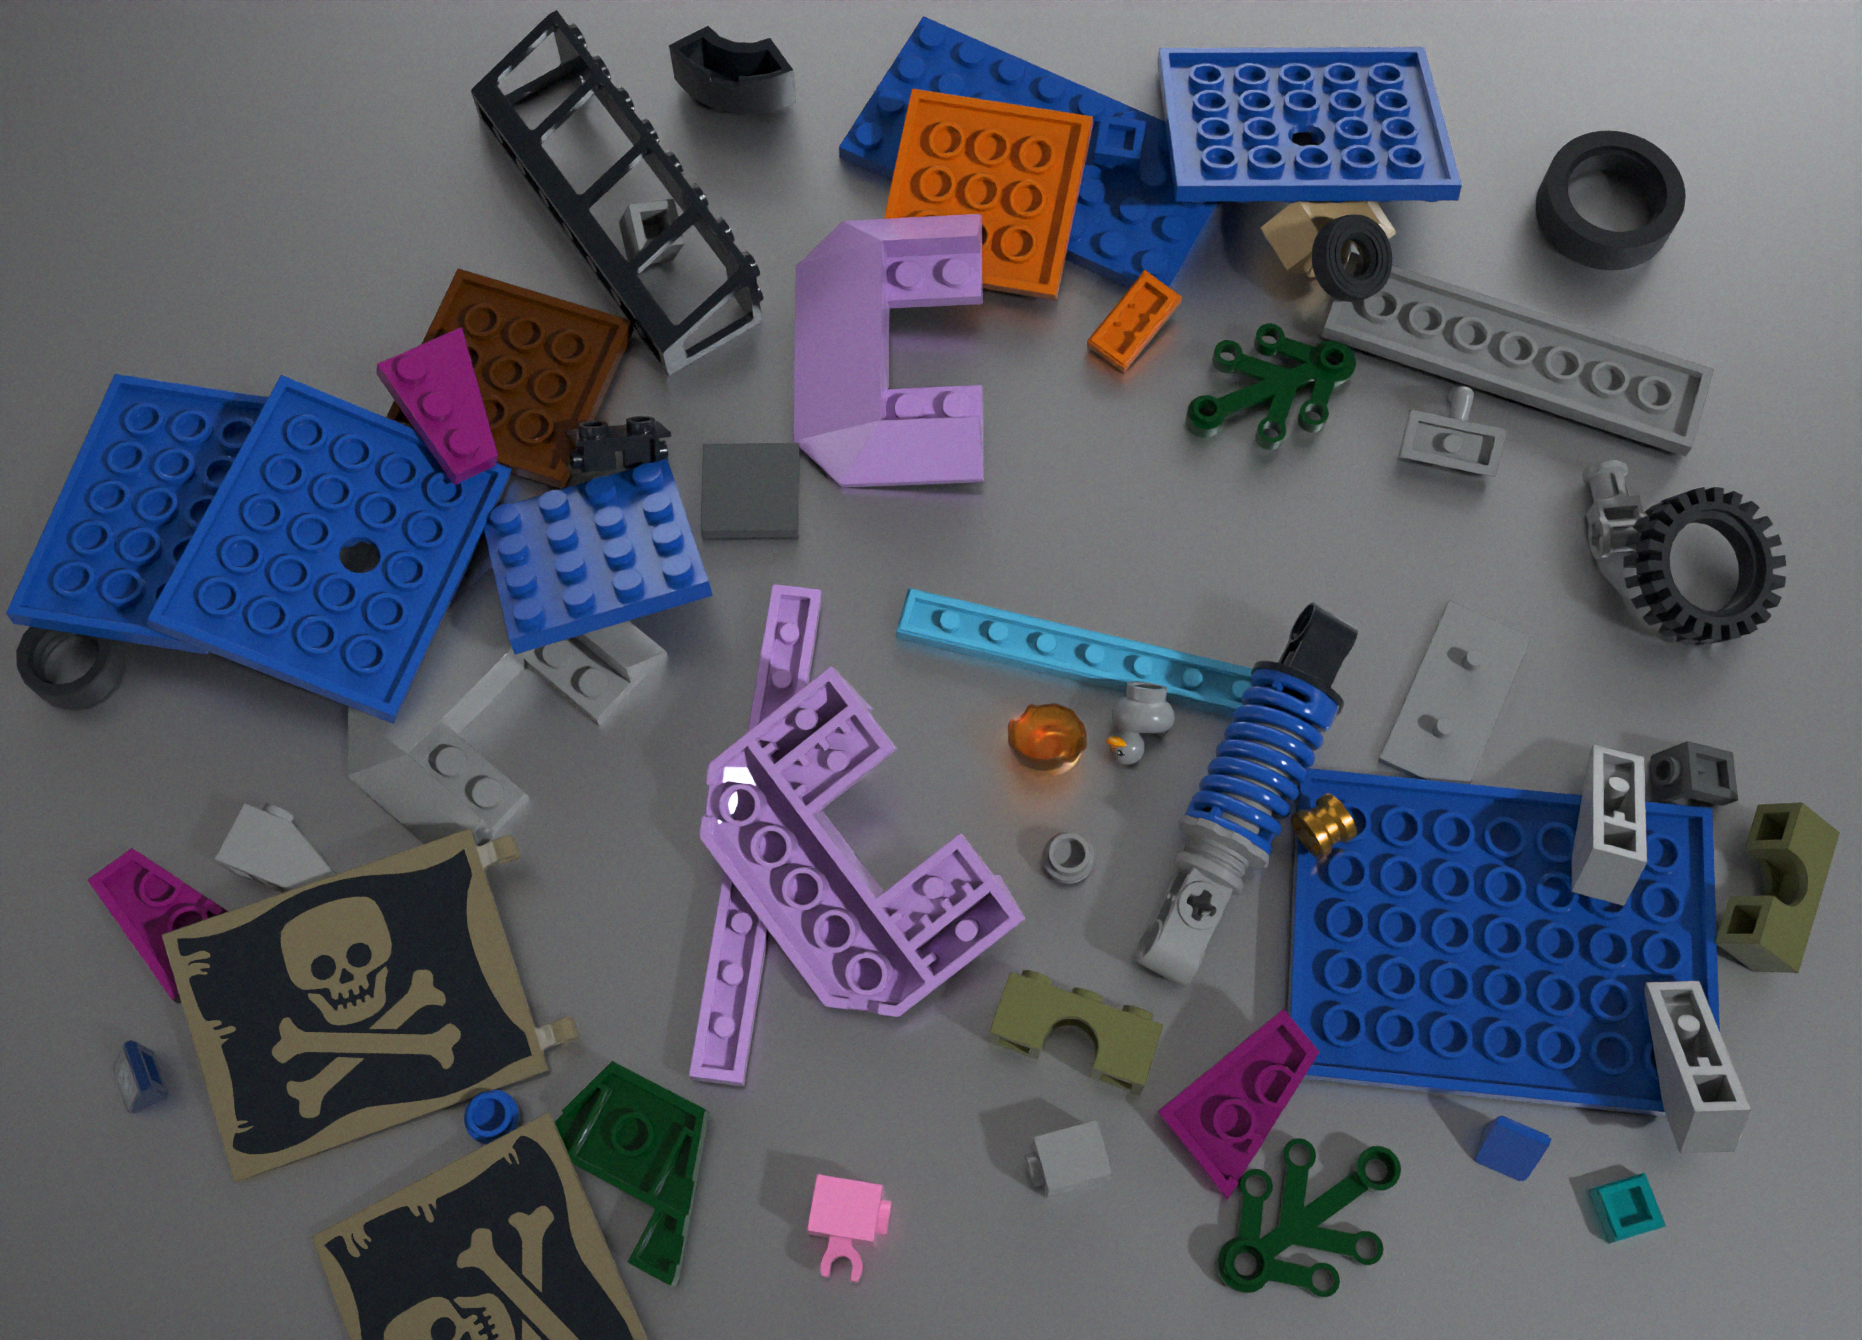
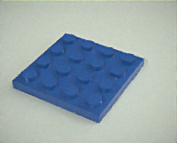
(593, 556)

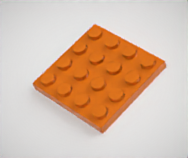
(1001, 162)

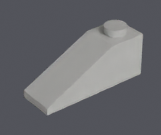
(1610, 827)
(271, 850)
(1694, 1069)

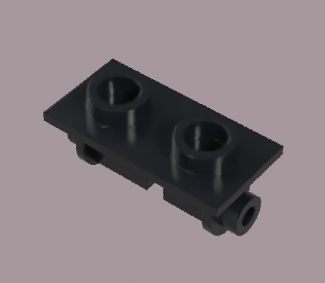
(599, 442)

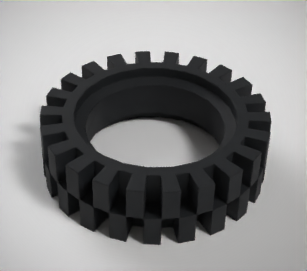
(1752, 552)

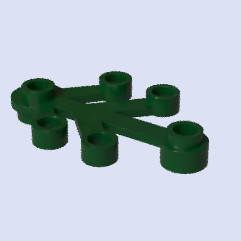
(1274, 383)
(1299, 1223)

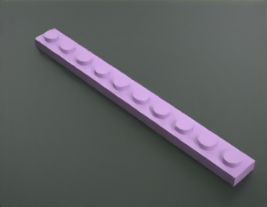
(738, 933)

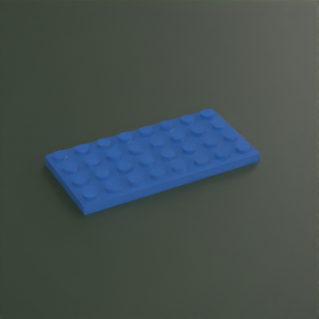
(1122, 215)

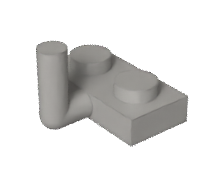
(1453, 439)

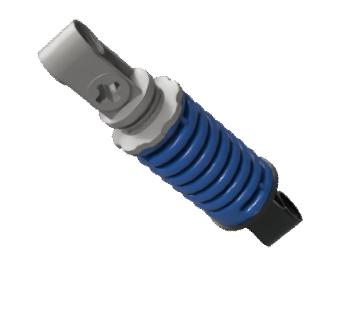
(1248, 789)

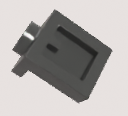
(1694, 773)

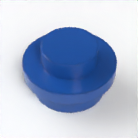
(491, 1116)

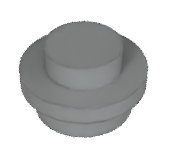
(1068, 857)

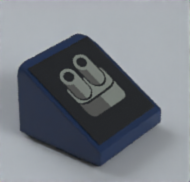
(138, 1077)

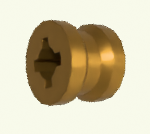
(1323, 826)

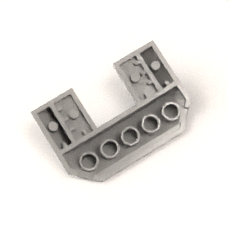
(420, 762)

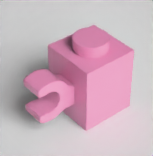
(847, 1215)

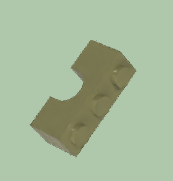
(1795, 858)
(1121, 1038)

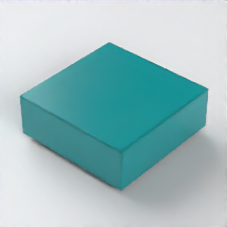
(1627, 1208)

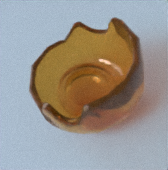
(1047, 739)

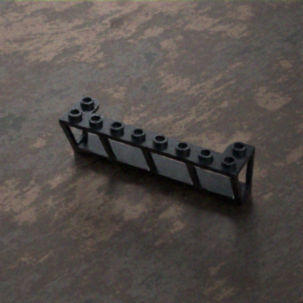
(572, 210)

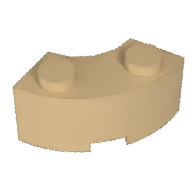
(1297, 225)

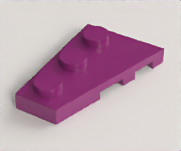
(443, 403)
(149, 904)
(1240, 1098)

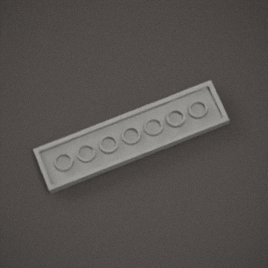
(1526, 357)

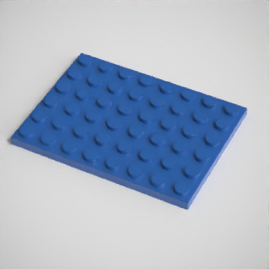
(1467, 965)

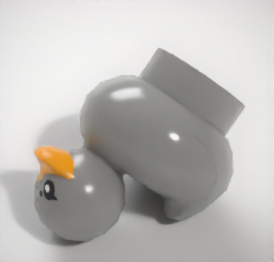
(1139, 711)

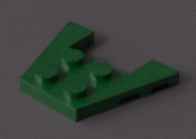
(645, 1146)

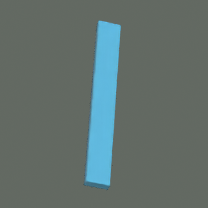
(1070, 651)

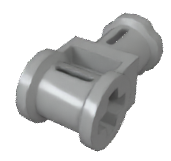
(1613, 510)

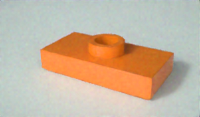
(1134, 321)

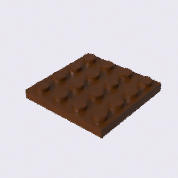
(536, 367)

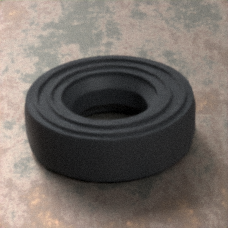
(1375, 252)

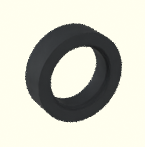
(1624, 155)

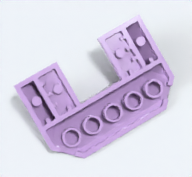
(841, 353)
(808, 884)

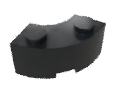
(733, 74)

